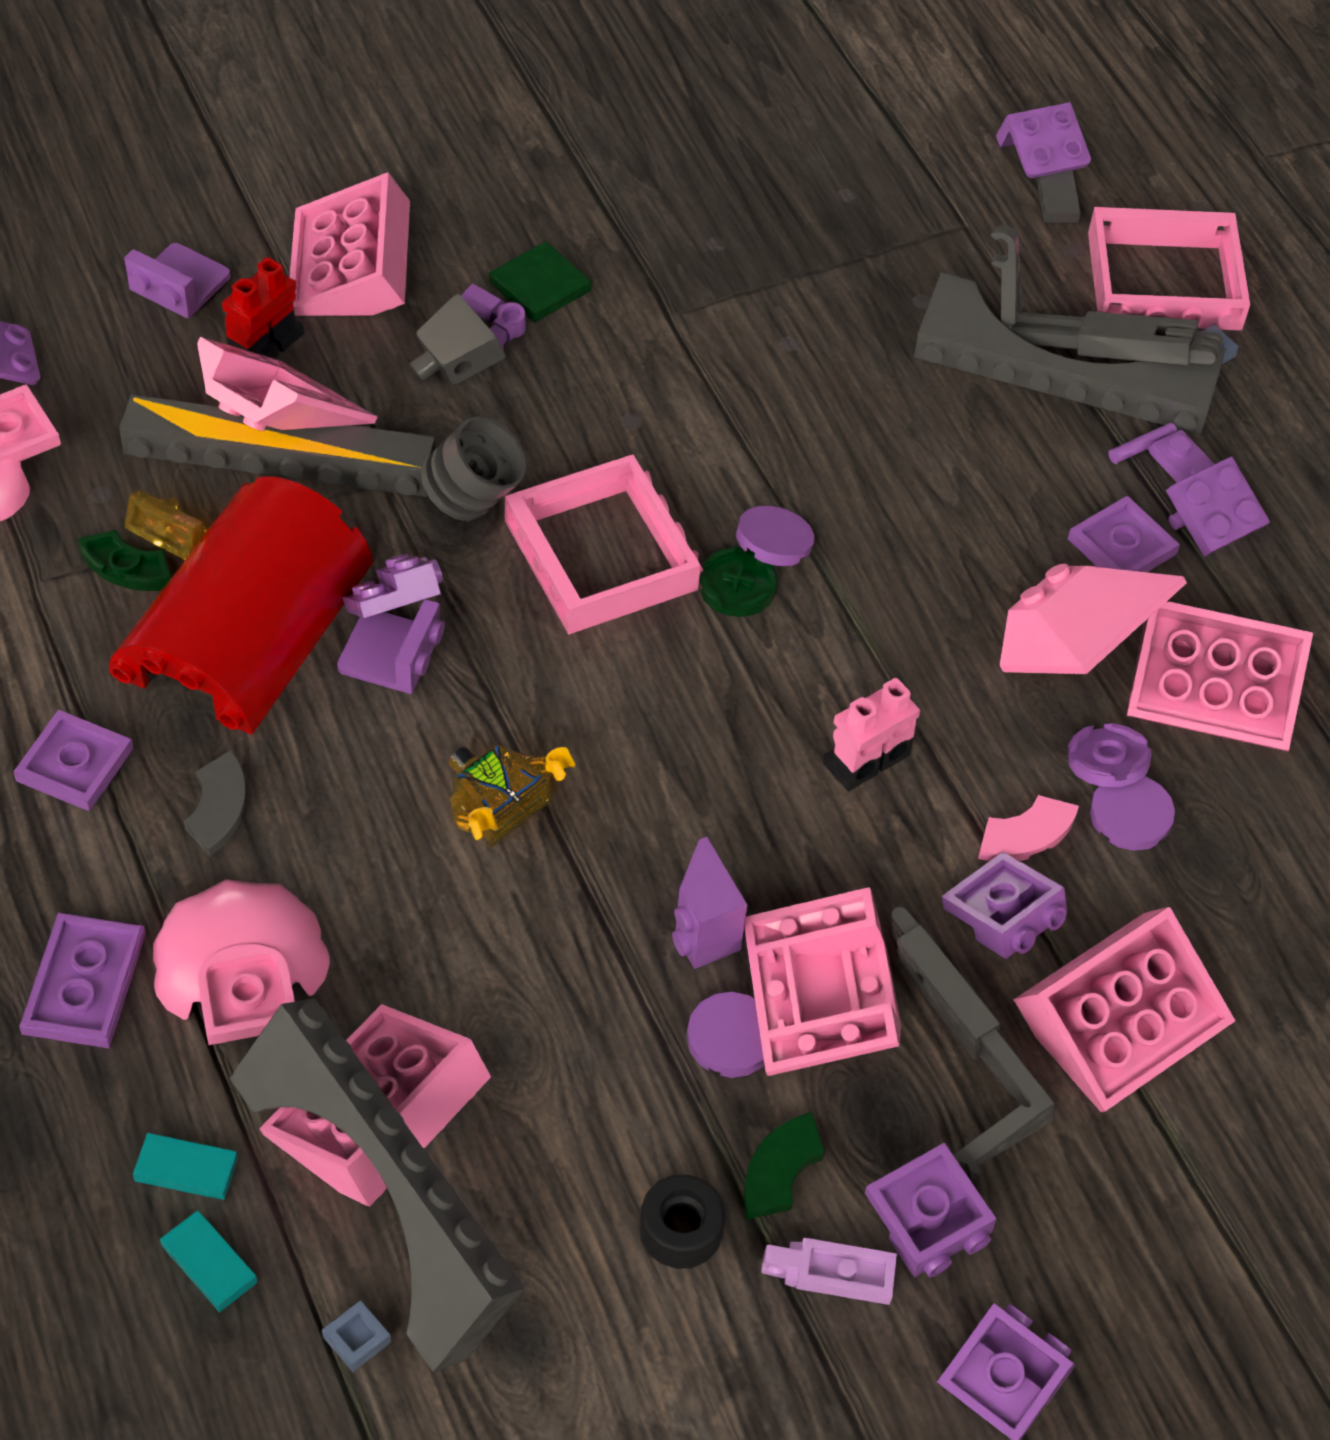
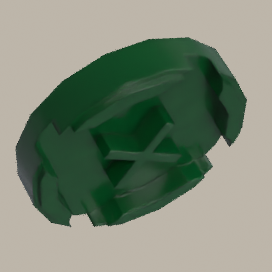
(737, 582)

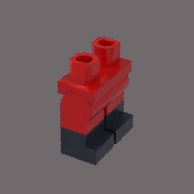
(263, 311)

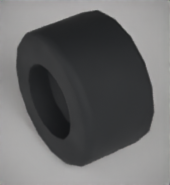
(677, 1248)

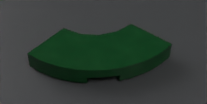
(124, 564)
(778, 1163)

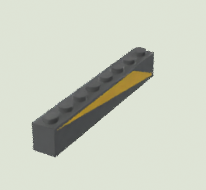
(324, 454)

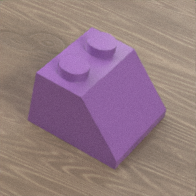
(708, 910)

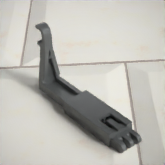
(1099, 332)
(979, 1035)

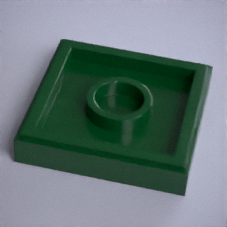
(540, 281)

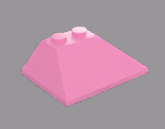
(272, 391)
(1080, 617)
(821, 982)

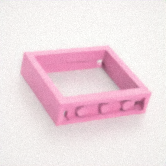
(1178, 230)
(582, 488)

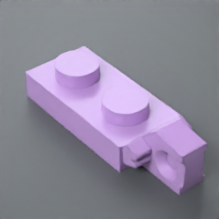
(833, 1269)

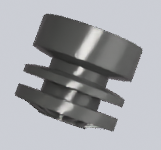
(473, 469)

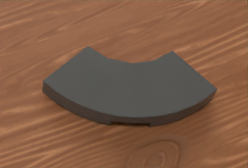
(221, 803)

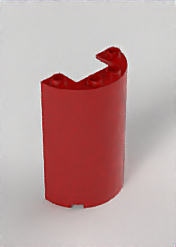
(249, 600)

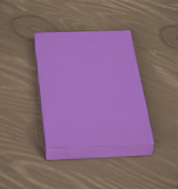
(83, 980)

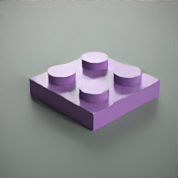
(1217, 506)
(1123, 538)
(73, 760)

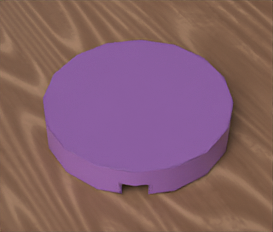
(775, 535)
(1109, 755)
(1133, 814)
(726, 1035)

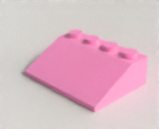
(351, 250)
(1220, 675)
(1126, 1008)
(420, 1071)

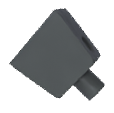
(456, 343)

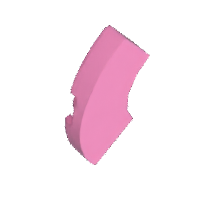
(1030, 832)

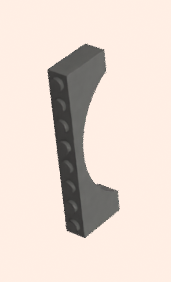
(968, 337)
(456, 1271)

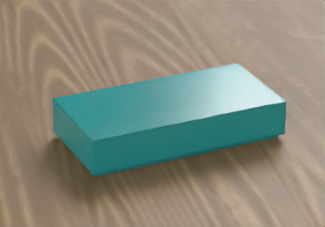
(185, 1166)
(208, 1261)

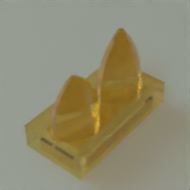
(163, 523)

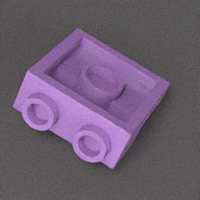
(401, 583)
(1007, 905)
(931, 1211)
(1007, 1371)

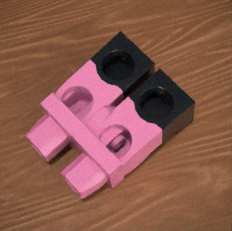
(870, 733)

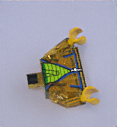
(502, 789)

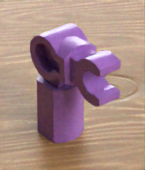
(506, 319)

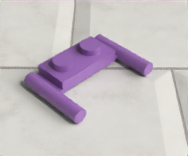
(1172, 450)

